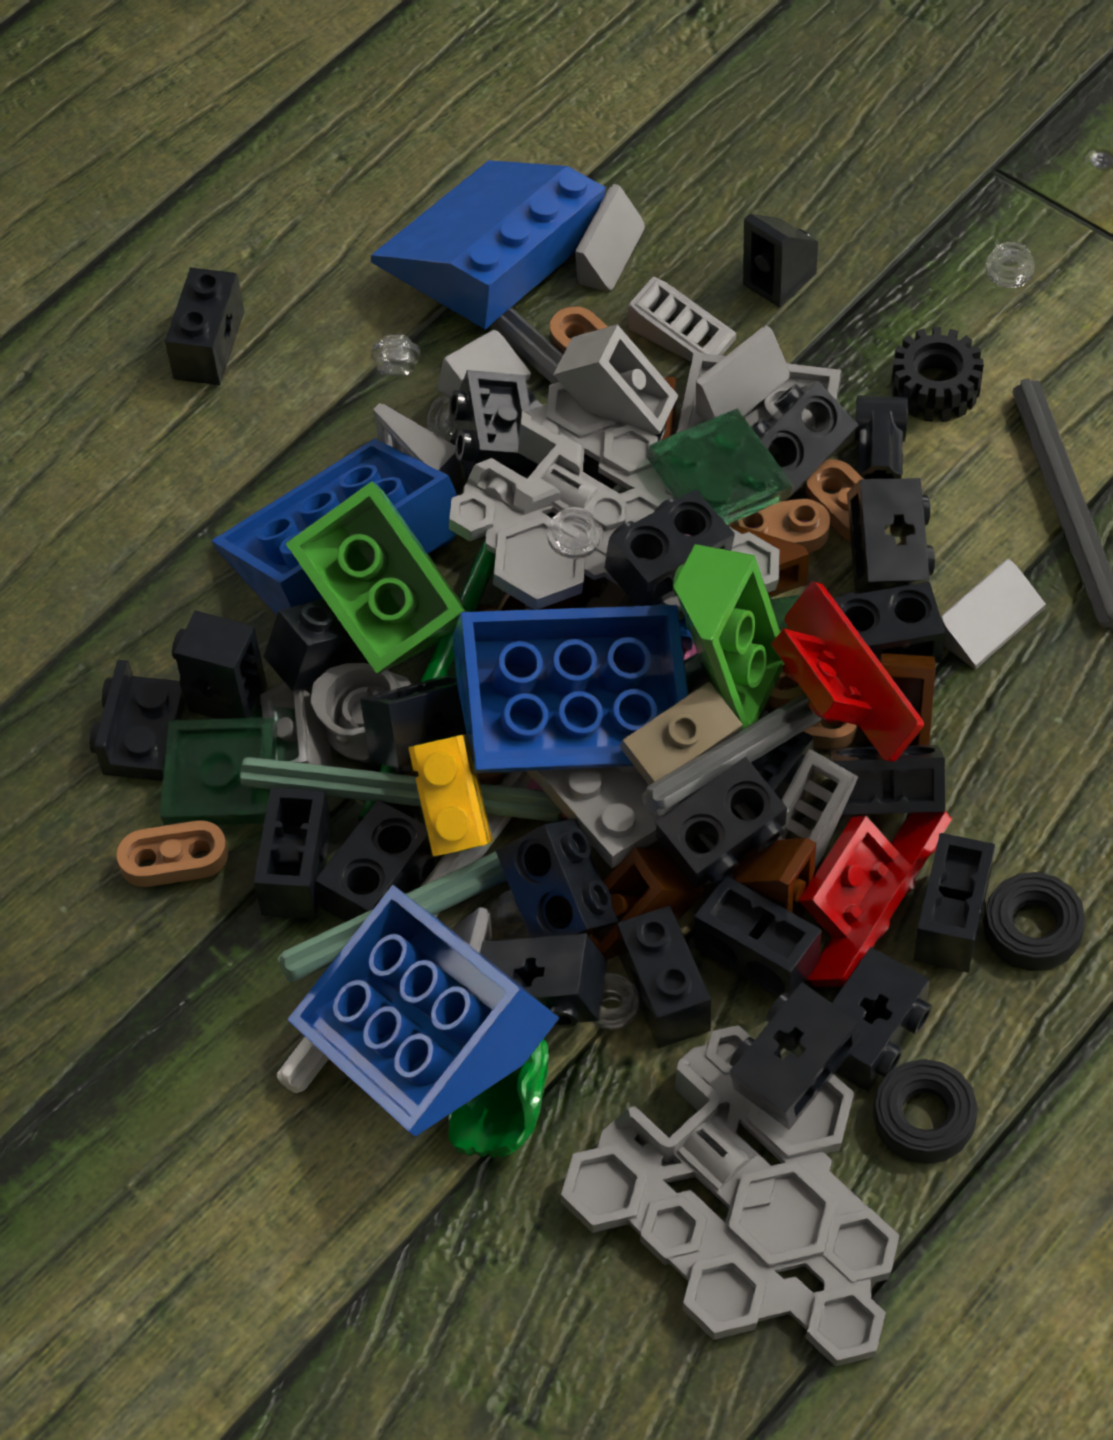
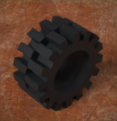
(942, 353)

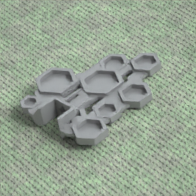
(515, 508)
(775, 1216)

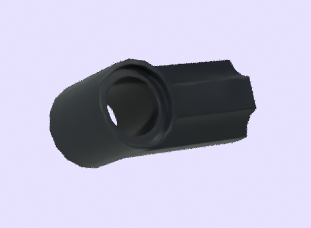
(880, 435)

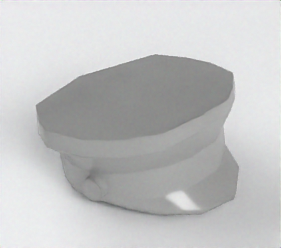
(338, 704)

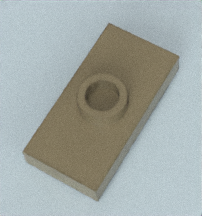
(681, 733)

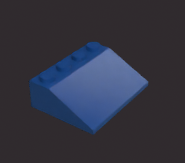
(494, 236)
(258, 544)
(564, 683)
(419, 1015)

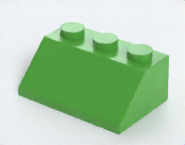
(377, 578)
(731, 627)

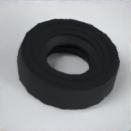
(1026, 951)
(922, 1144)

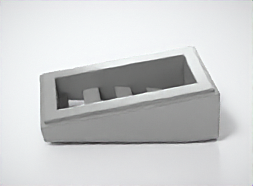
(661, 301)
(417, 442)
(836, 801)

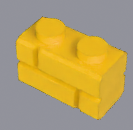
(450, 795)

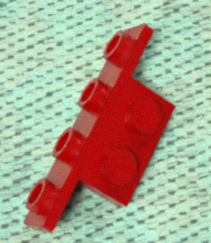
(844, 674)
(863, 887)

